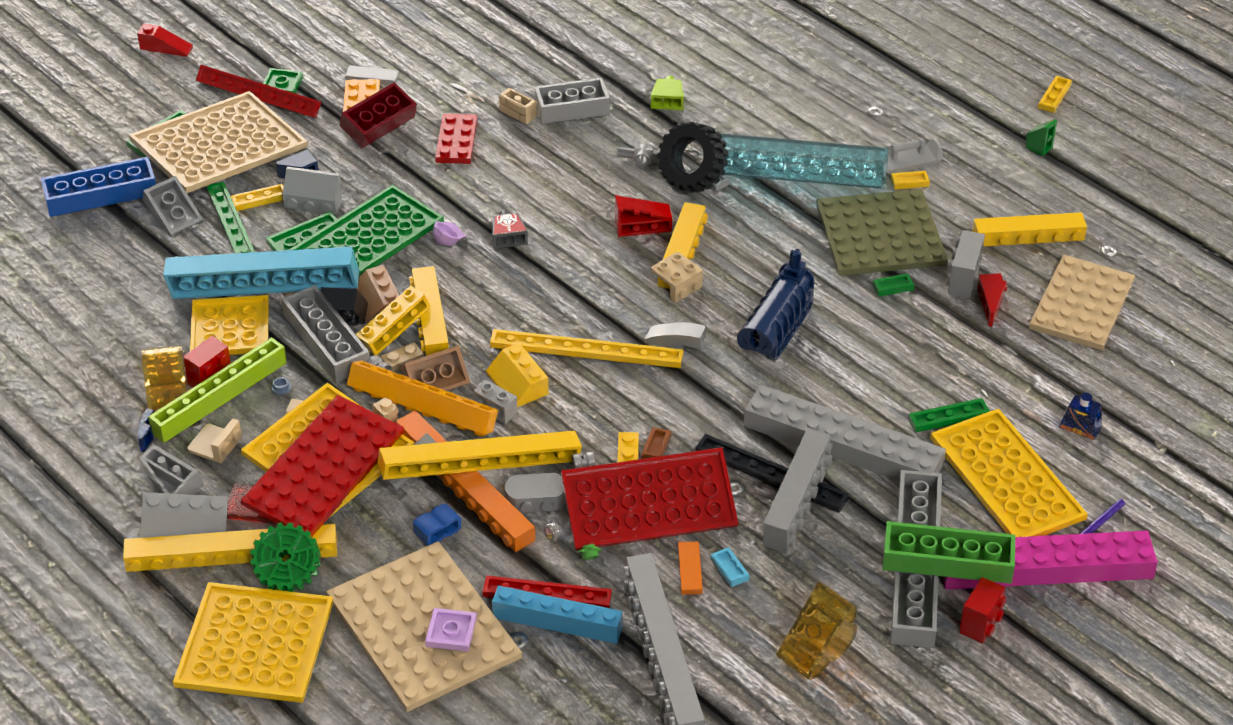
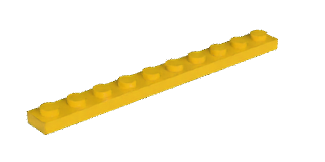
(588, 348)

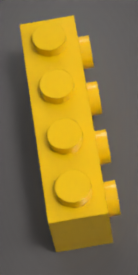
(393, 320)

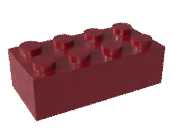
(378, 115)

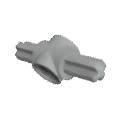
(641, 155)

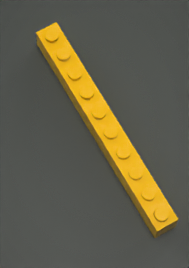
(478, 454)
(207, 549)

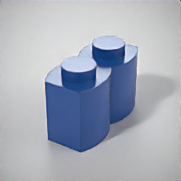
(437, 524)

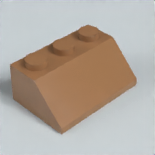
(377, 290)
(441, 369)

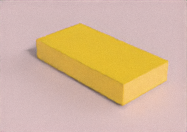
(910, 180)

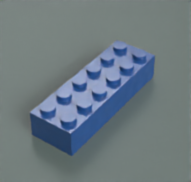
(97, 186)

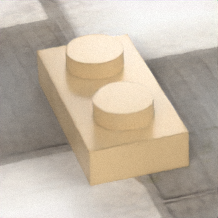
(402, 355)

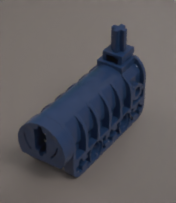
(780, 310)

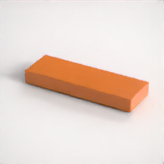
(690, 568)

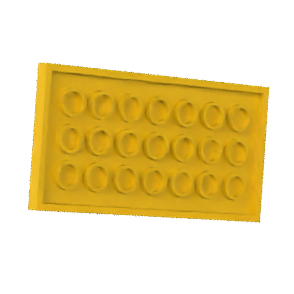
(1008, 476)

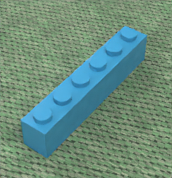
(557, 614)

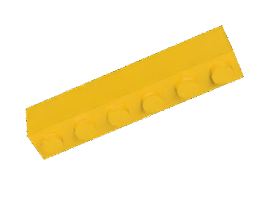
(1031, 229)
(686, 233)
(432, 321)

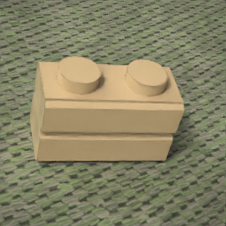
(517, 106)

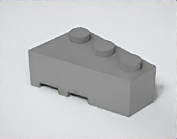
(170, 473)

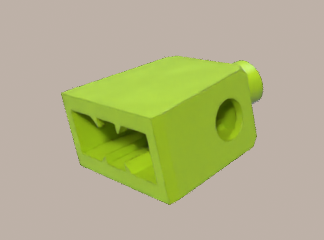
(667, 94)

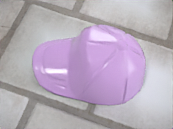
(447, 233)

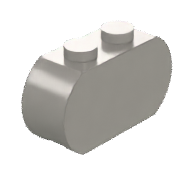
(535, 492)

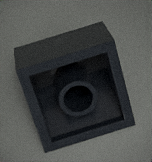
(348, 303)

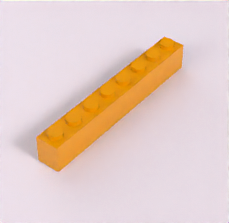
(422, 397)

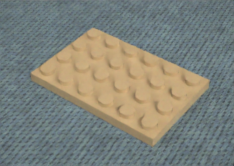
(1082, 302)

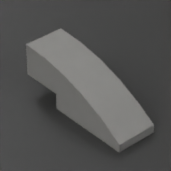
(677, 335)

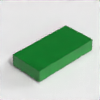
(893, 285)

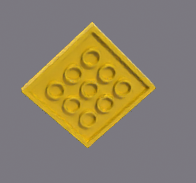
(235, 321)

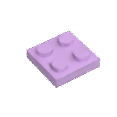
(451, 629)

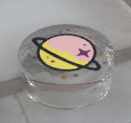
(551, 532)

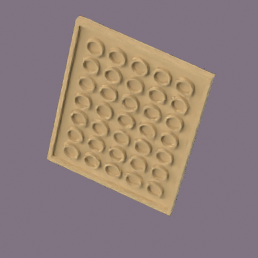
(218, 141)
(391, 619)

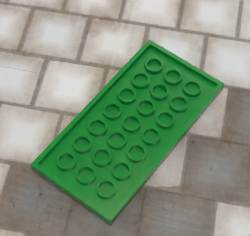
(377, 228)

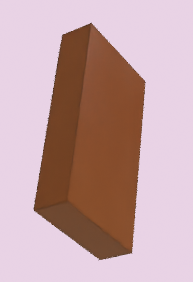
(656, 443)

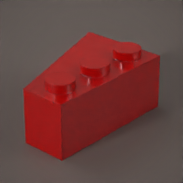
(641, 217)

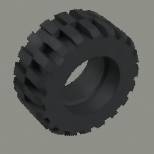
(713, 156)

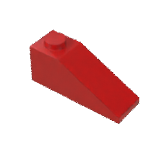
(160, 40)
(991, 293)

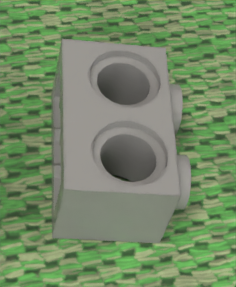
(497, 398)

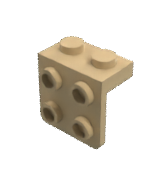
(680, 274)
(216, 442)

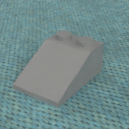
(171, 206)

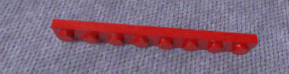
(262, 91)

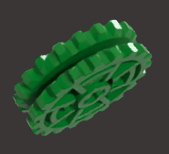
(282, 541)

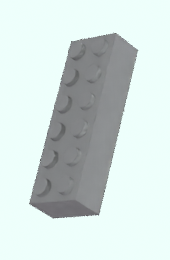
(324, 331)
(797, 490)

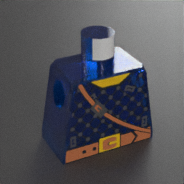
(1083, 416)

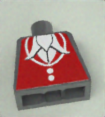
(508, 230)

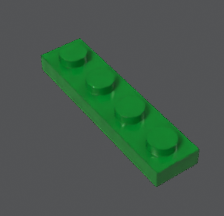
(947, 415)

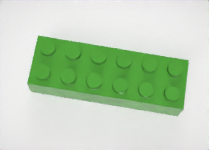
(949, 552)

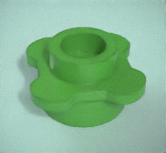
(589, 552)

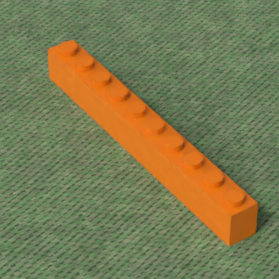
(477, 492)

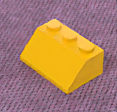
(518, 374)

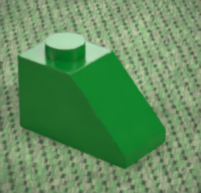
(1041, 137)

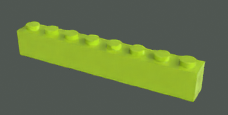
(217, 390)

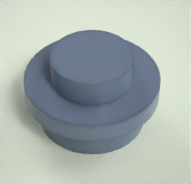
(281, 386)

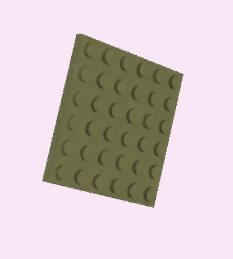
(881, 232)

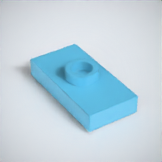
(730, 567)

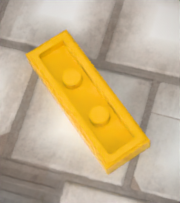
(1054, 94)
(258, 197)

